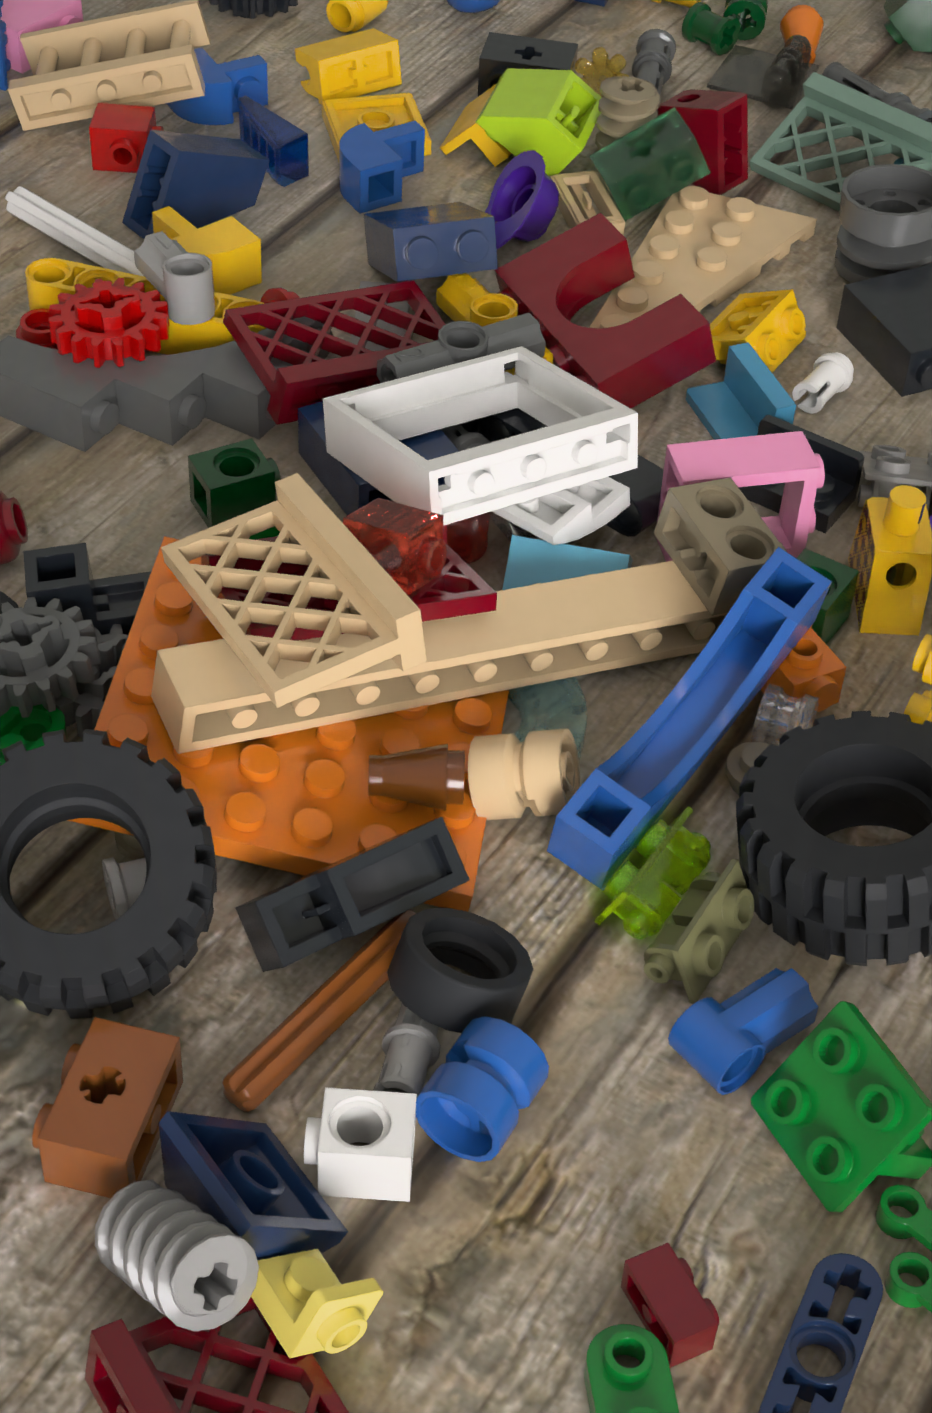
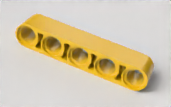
(53, 276)

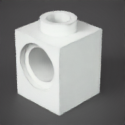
(366, 1171)

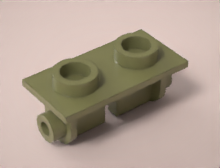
(715, 915)

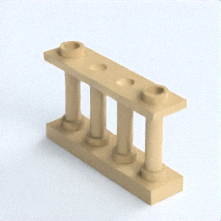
(113, 60)

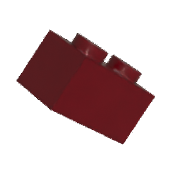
(669, 1303)

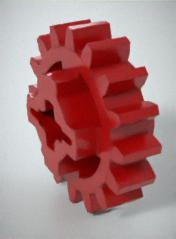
(109, 322)

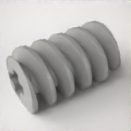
(176, 1256)

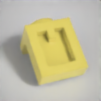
(310, 1305)

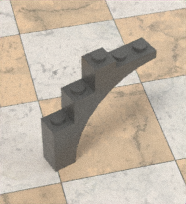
(155, 396)

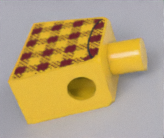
(899, 535)

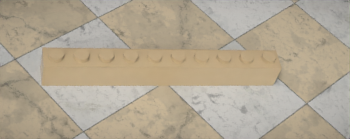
(530, 639)

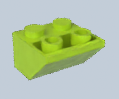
(541, 113)

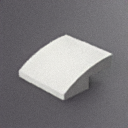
(570, 512)

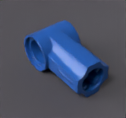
(733, 1037)

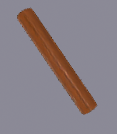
(314, 1019)

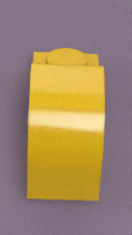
(227, 243)

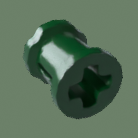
(710, 28)

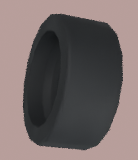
(467, 942)

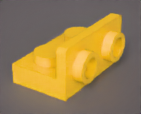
(765, 320)

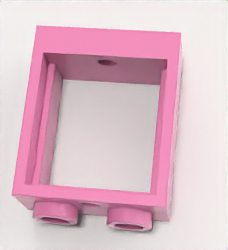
(755, 462)

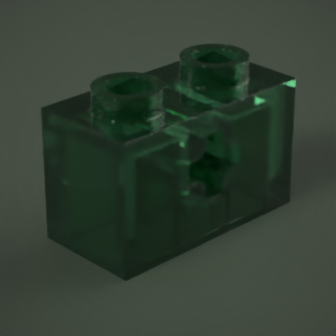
(650, 163)

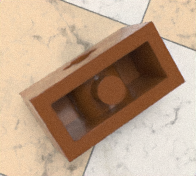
(108, 1108)

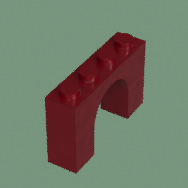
(622, 360)

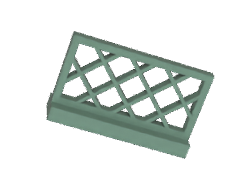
(845, 114)

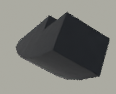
(352, 895)

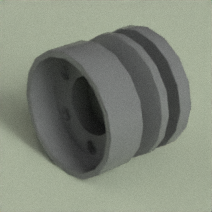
(884, 221)

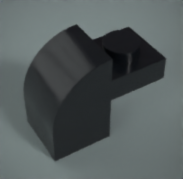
(67, 575)

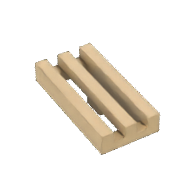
(577, 204)

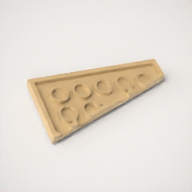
(704, 251)

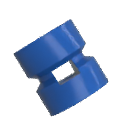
(478, 1091)

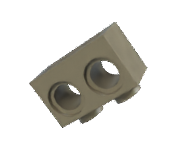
(714, 540)

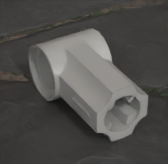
(179, 277)

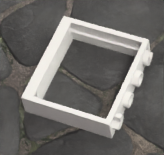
(584, 439)

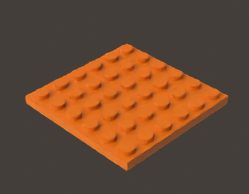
(300, 793)

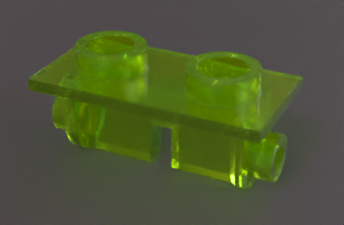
(638, 890)

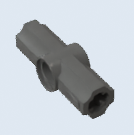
(462, 342)

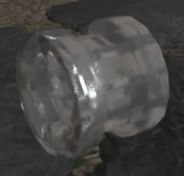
(782, 713)

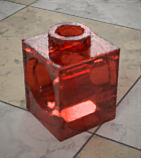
(401, 540)

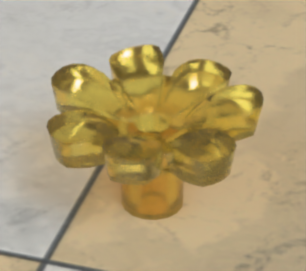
(600, 68)

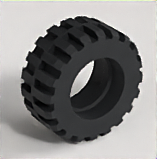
(181, 874)
(830, 892)

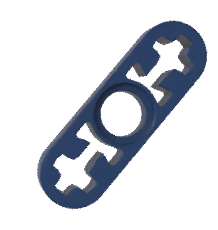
(814, 1328)

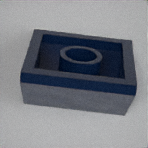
(246, 1183)

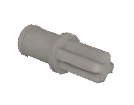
(409, 1052)

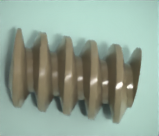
(625, 107)

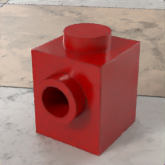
(120, 136)

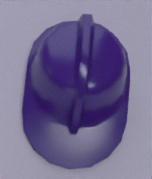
(523, 199)

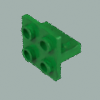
(846, 1110)

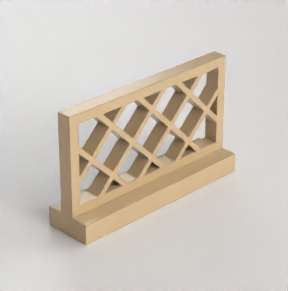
(337, 570)

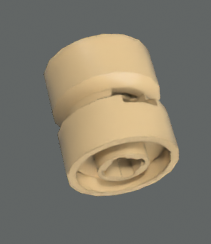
(517, 775)

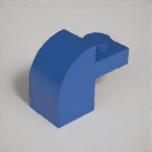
(223, 88)
(376, 162)

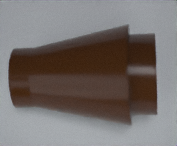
(419, 776)

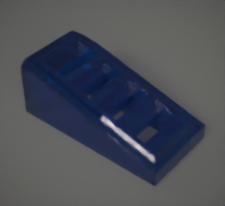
(276, 140)

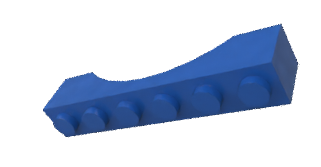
(646, 773)

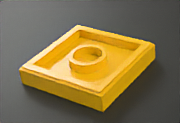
(375, 111)

